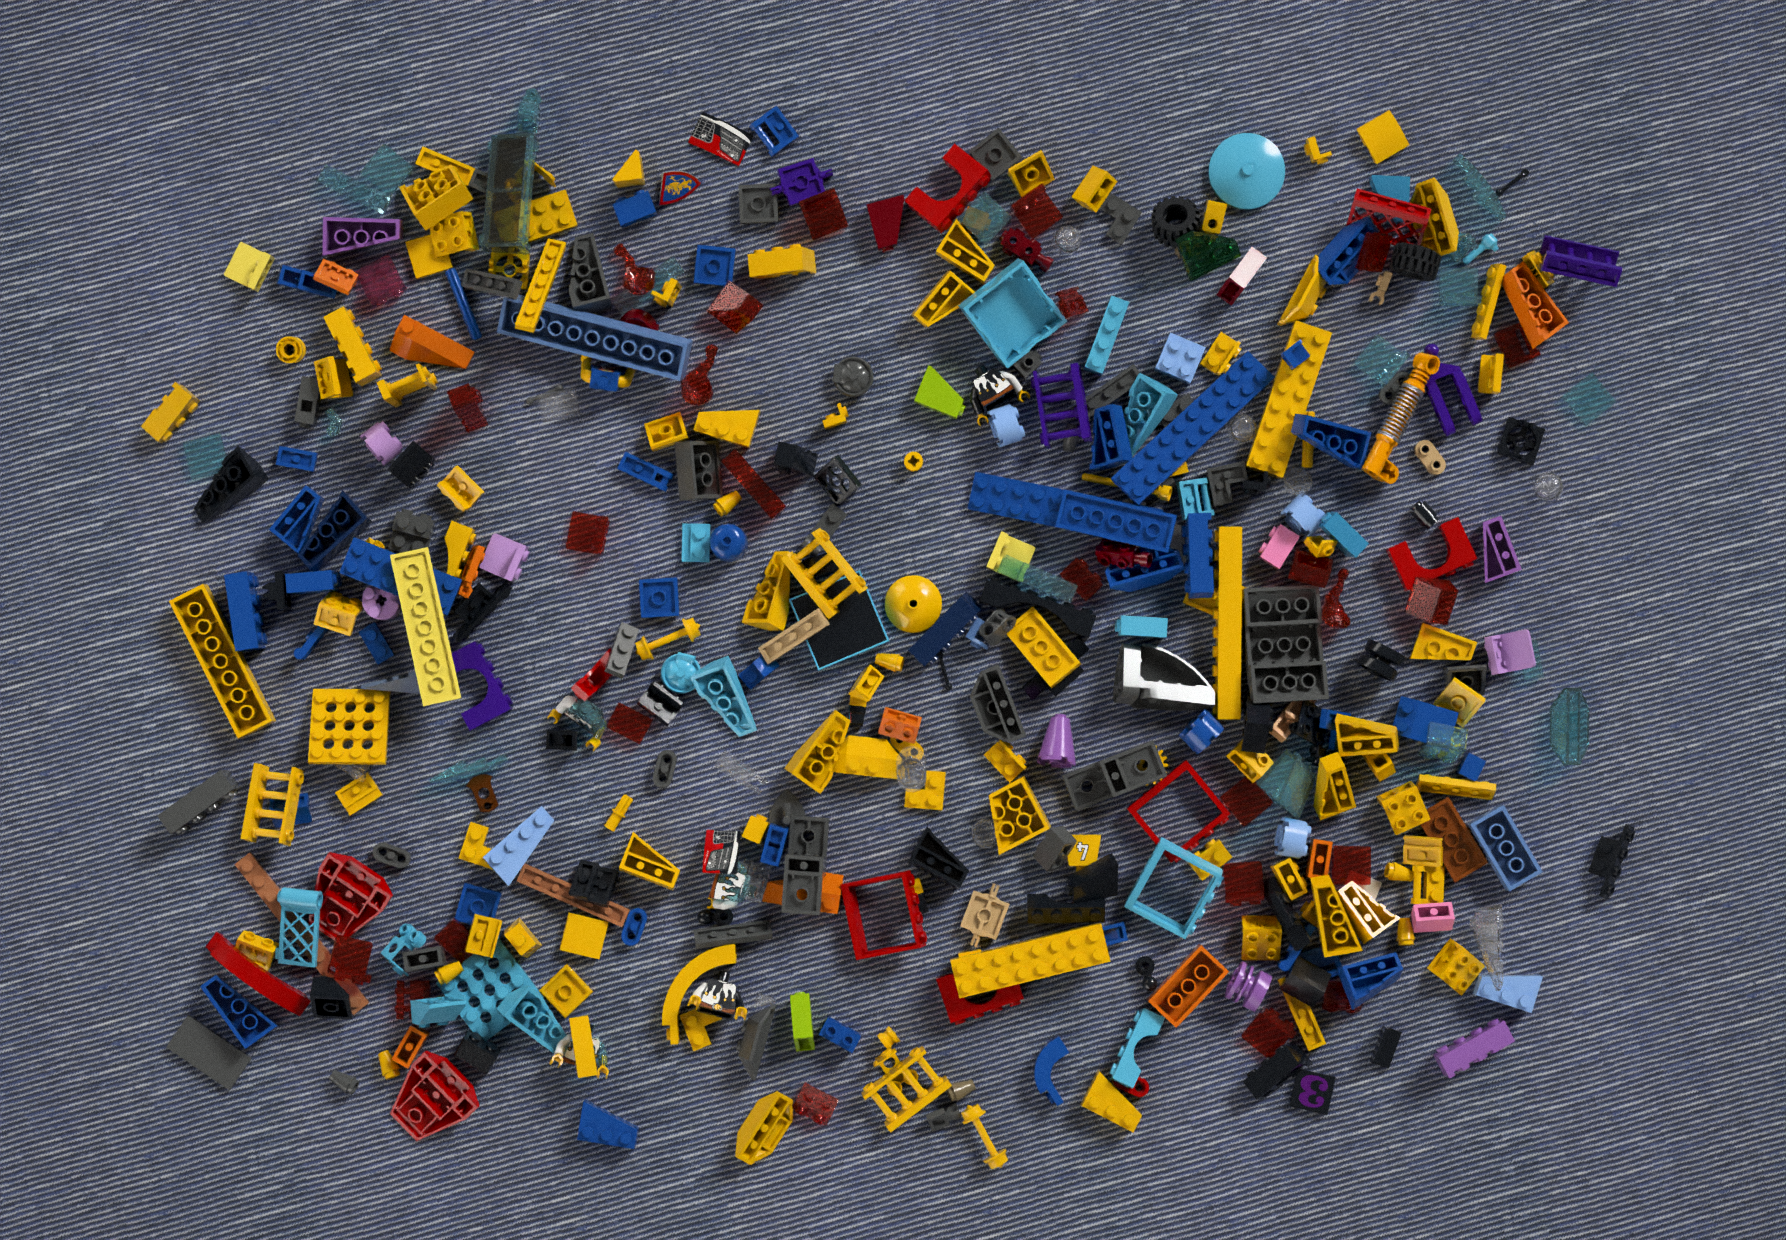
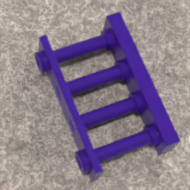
(1580, 261)
(1076, 393)

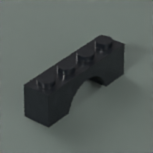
(1045, 910)

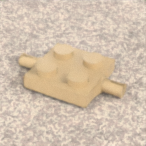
(984, 915)

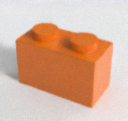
(1318, 858)
(410, 1046)

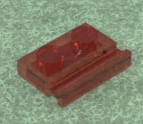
(1374, 252)
(1071, 303)
(629, 723)
(454, 939)

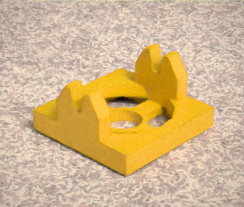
(525, 259)

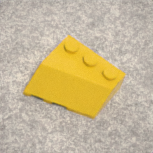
(436, 196)
(1016, 814)

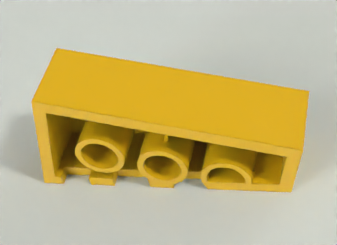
(352, 346)
(1333, 924)

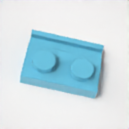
(696, 542)

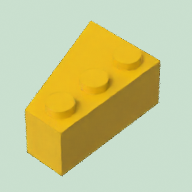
(964, 253)
(781, 262)
(942, 299)
(170, 413)
(729, 426)
(1364, 737)
(1333, 788)
(648, 864)

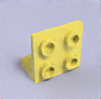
(249, 266)
(1011, 547)

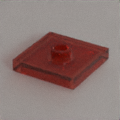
(1246, 801)

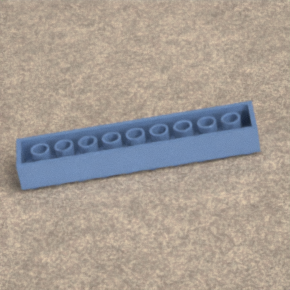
(601, 338)

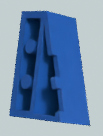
(298, 519)
(1369, 977)
(605, 1128)

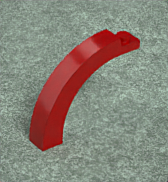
(256, 976)

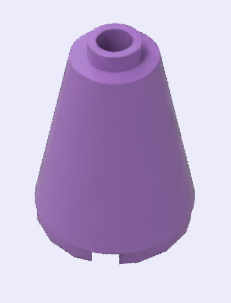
(1058, 744)

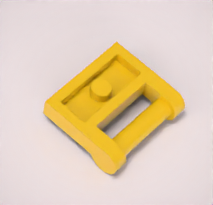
(1432, 884)

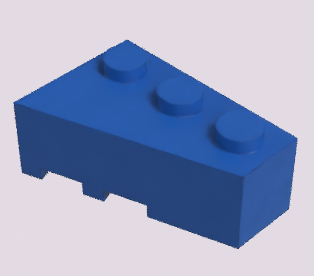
(1111, 439)

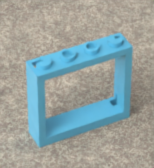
(1156, 917)

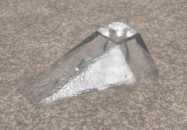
(1486, 930)

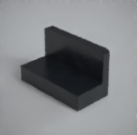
(1385, 1047)

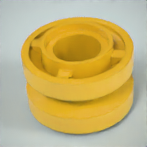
(299, 349)

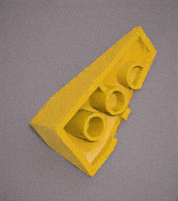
(817, 756)

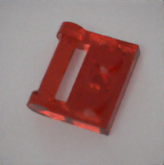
(1511, 348)

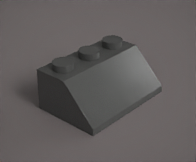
(698, 470)

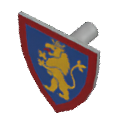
(676, 186)

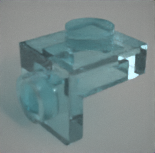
(1465, 242)

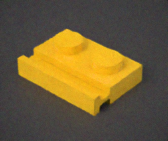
(358, 794)
(1423, 851)
(483, 935)

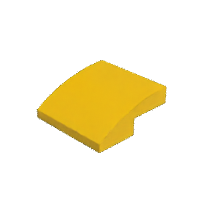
(1382, 137)
(583, 935)

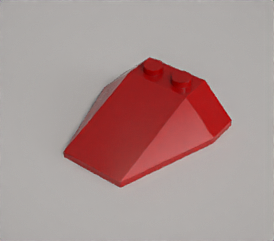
(350, 895)
(433, 1097)

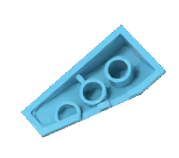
(532, 1015)

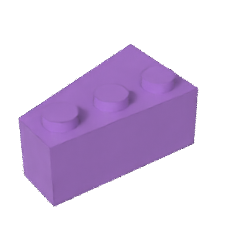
(1498, 550)

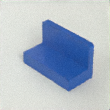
(303, 813)

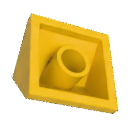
(631, 172)
(1030, 173)
(666, 431)

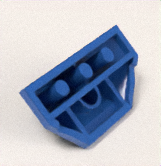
(1340, 256)
(1161, 570)

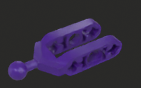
(1462, 388)

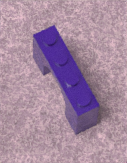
(495, 702)

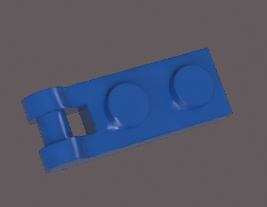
(644, 471)
(312, 640)
(1286, 963)

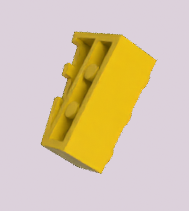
(1364, 913)
(1110, 1103)

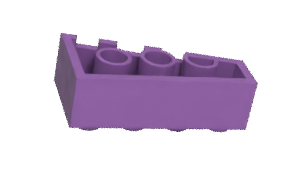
(1473, 1047)

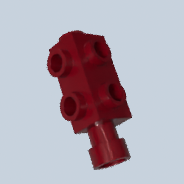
(1019, 248)
(1122, 554)

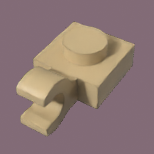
(1382, 283)

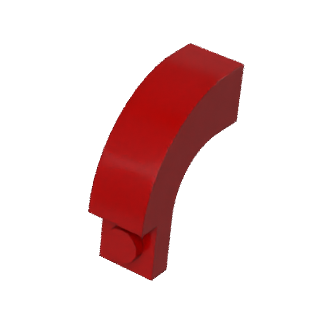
(593, 680)

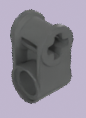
(996, 626)

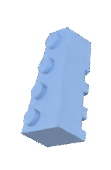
(516, 847)

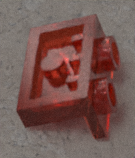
(1336, 999)

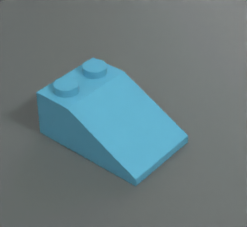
(435, 1010)

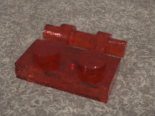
(418, 990)

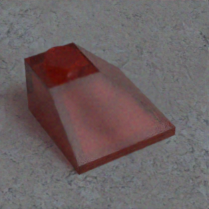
(734, 307)

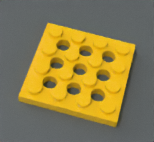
(357, 754)

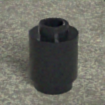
(1424, 514)

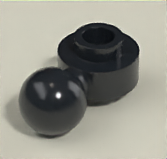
(705, 917)
(1149, 983)

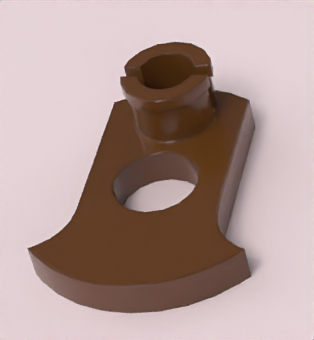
(483, 781)

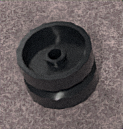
(1382, 658)

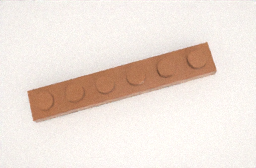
(560, 888)

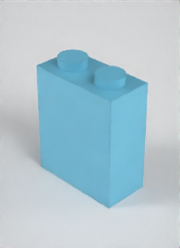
(1141, 626)

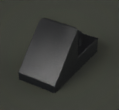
(562, 740)

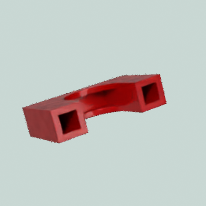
(942, 213)
(1458, 554)
(961, 1008)

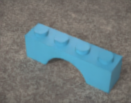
(1106, 335)
(1126, 1070)

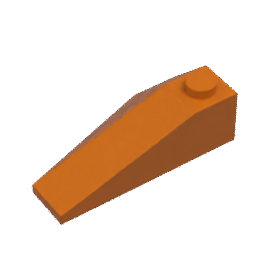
(422, 344)
(830, 892)

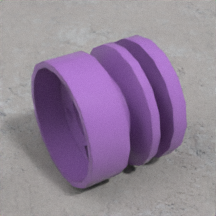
(1248, 986)

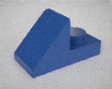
(757, 672)

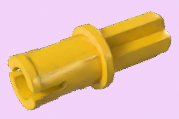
(619, 812)

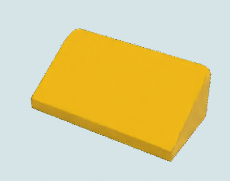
(866, 684)

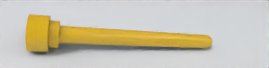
(1163, 493)

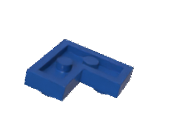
(1327, 721)

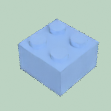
(1179, 358)

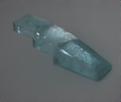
(1484, 194)
(1037, 578)
(463, 770)

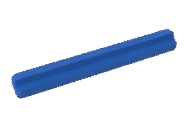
(463, 304)

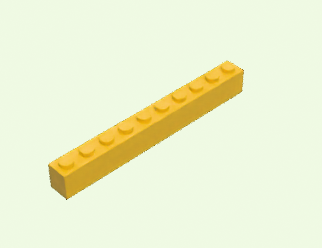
(1228, 622)

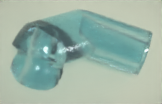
(335, 422)

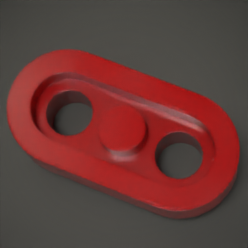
(1145, 1087)

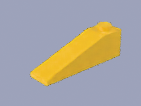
(771, 602)

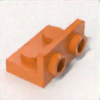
(336, 276)
(899, 725)

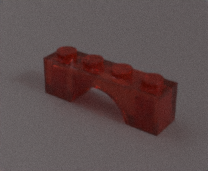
(754, 484)

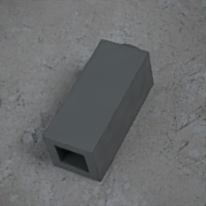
(308, 403)

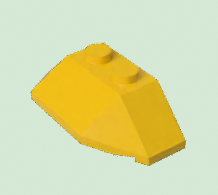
(1441, 231)
(1305, 296)
(866, 757)
(764, 1127)

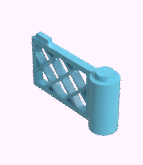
(299, 902)

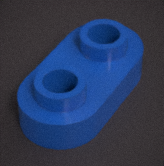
(634, 926)

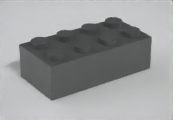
(198, 802)

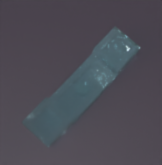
(354, 189)
(627, 301)

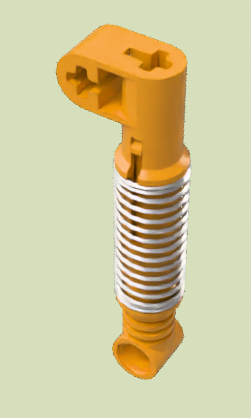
(1392, 428)

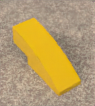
(583, 1046)

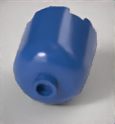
(728, 542)

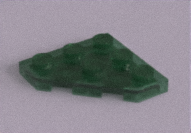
(1205, 252)

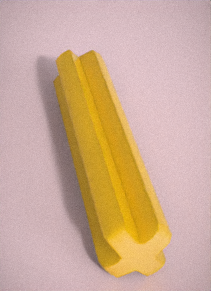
(1307, 449)

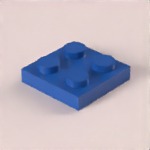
(714, 265)
(659, 597)
(478, 901)

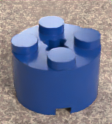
(1201, 731)

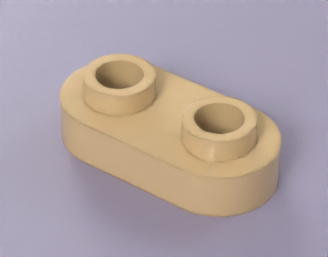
(1430, 457)

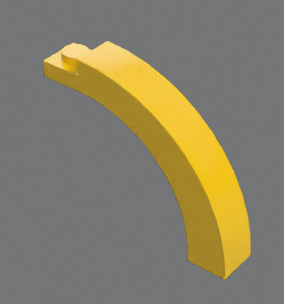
(703, 962)

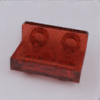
(1079, 575)
(815, 1104)

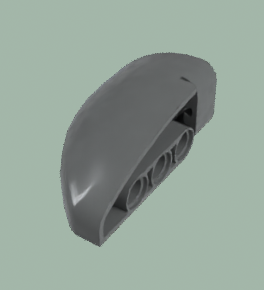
(1159, 680)

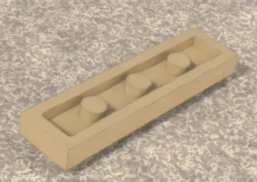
(793, 636)

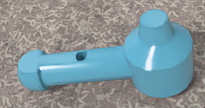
(1488, 242)

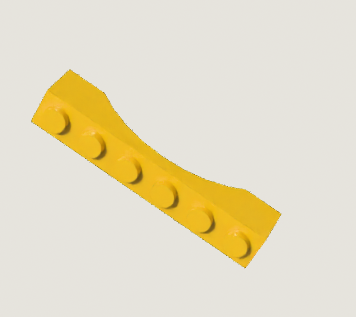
(457, 541)

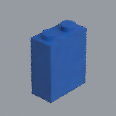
(313, 582)

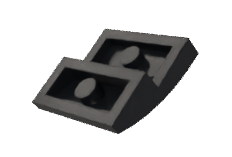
(593, 883)

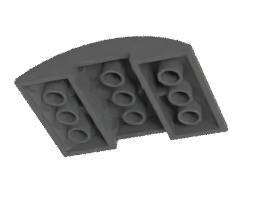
(1284, 644)

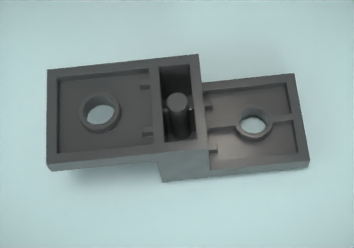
(1114, 775)
(805, 865)

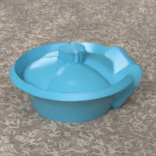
(677, 672)

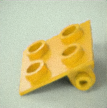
(1536, 260)

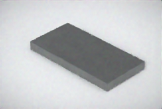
(209, 1052)

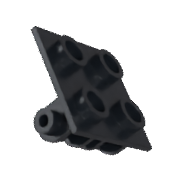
(1308, 724)

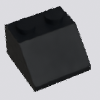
(412, 464)
(329, 999)

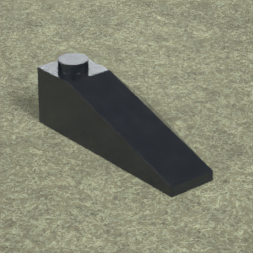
(235, 481)

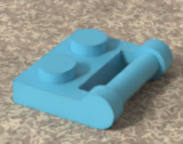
(1190, 499)

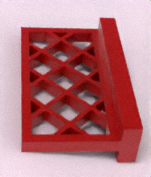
(1391, 208)

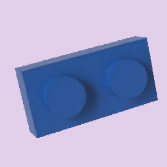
(296, 458)
(376, 643)

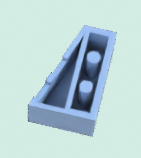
(1517, 990)

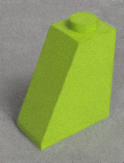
(939, 395)
(802, 1021)

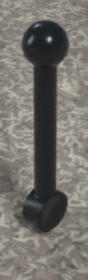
(1524, 173)
(948, 686)

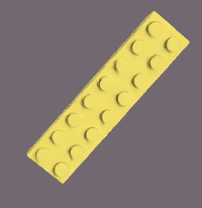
(425, 626)

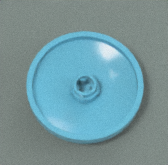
(1246, 171)

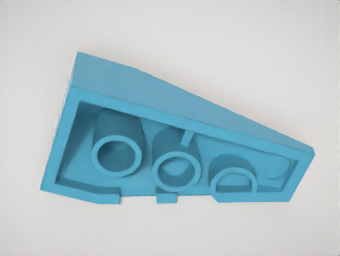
(1146, 408)
(723, 691)

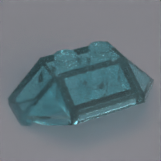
(1569, 726)

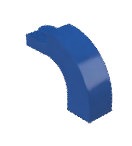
(1046, 1058)

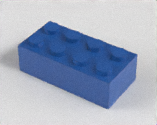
(245, 611)

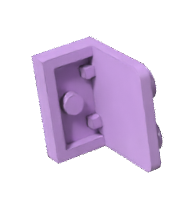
(504, 557)
(1510, 652)

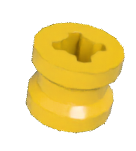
(913, 461)
(888, 1037)

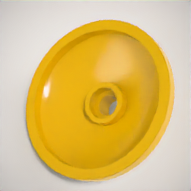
(913, 618)

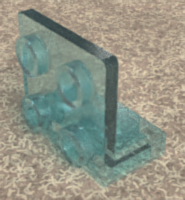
(985, 218)
(1458, 287)
(1381, 360)
(1444, 742)

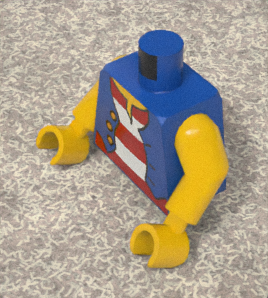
(605, 377)

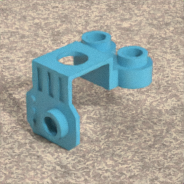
(409, 938)

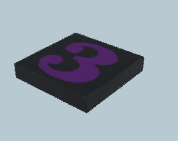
(1312, 1091)

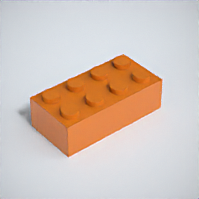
(1187, 985)

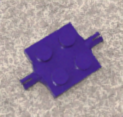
(800, 181)

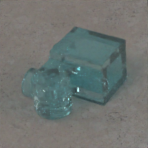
(529, 111)

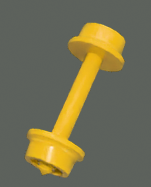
(644, 648)
(996, 1158)

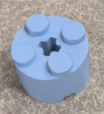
(1005, 425)
(1303, 516)
(1292, 838)

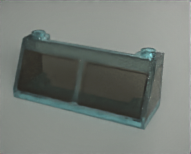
(509, 193)

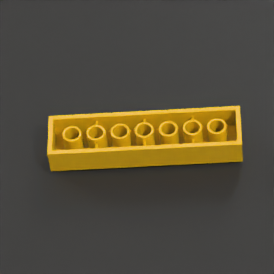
(1287, 397)
(223, 665)
(1030, 960)

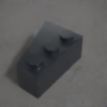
(794, 459)
(1256, 724)
(936, 860)
(1276, 1070)

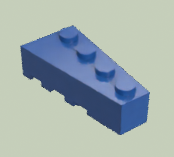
(1337, 440)

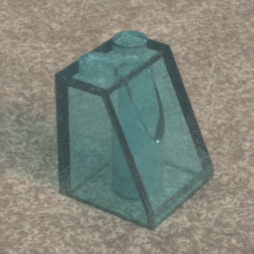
(1289, 782)

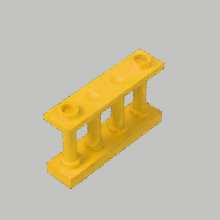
(395, 391)
(816, 590)
(255, 800)
(923, 1098)

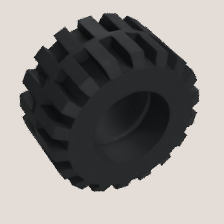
(1171, 210)
(1415, 261)

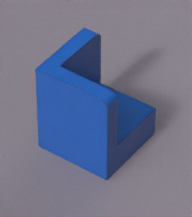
(1295, 355)
(1471, 766)

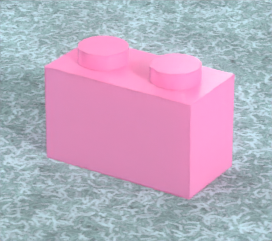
(1278, 546)
(1432, 917)

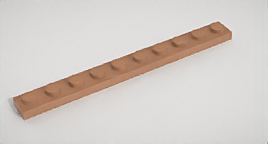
(268, 891)

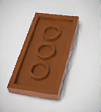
(1460, 850)

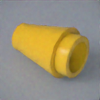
(727, 503)
(890, 661)
(1397, 872)
(1405, 933)
(448, 972)
(388, 1067)

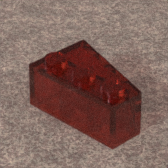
(467, 405)

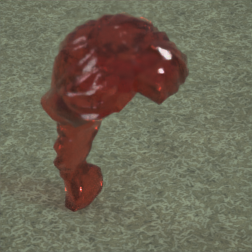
(636, 280)
(696, 385)
(1333, 611)

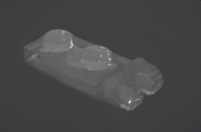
(739, 771)

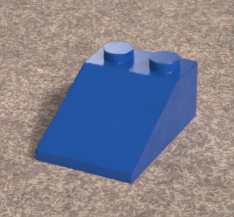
(1414, 716)

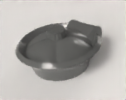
(853, 376)

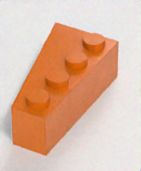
(1532, 305)

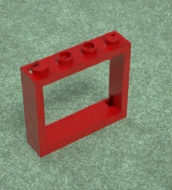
(1159, 786)
(855, 921)

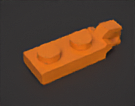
(470, 570)

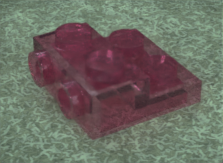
(381, 280)

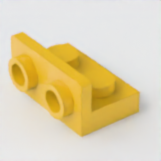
(671, 290)
(1220, 354)
(1490, 374)
(1005, 760)
(1213, 853)
(257, 948)

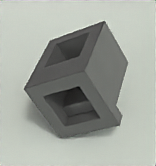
(1025, 370)

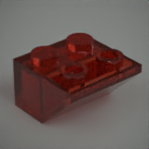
(823, 214)
(1309, 569)
(1432, 600)

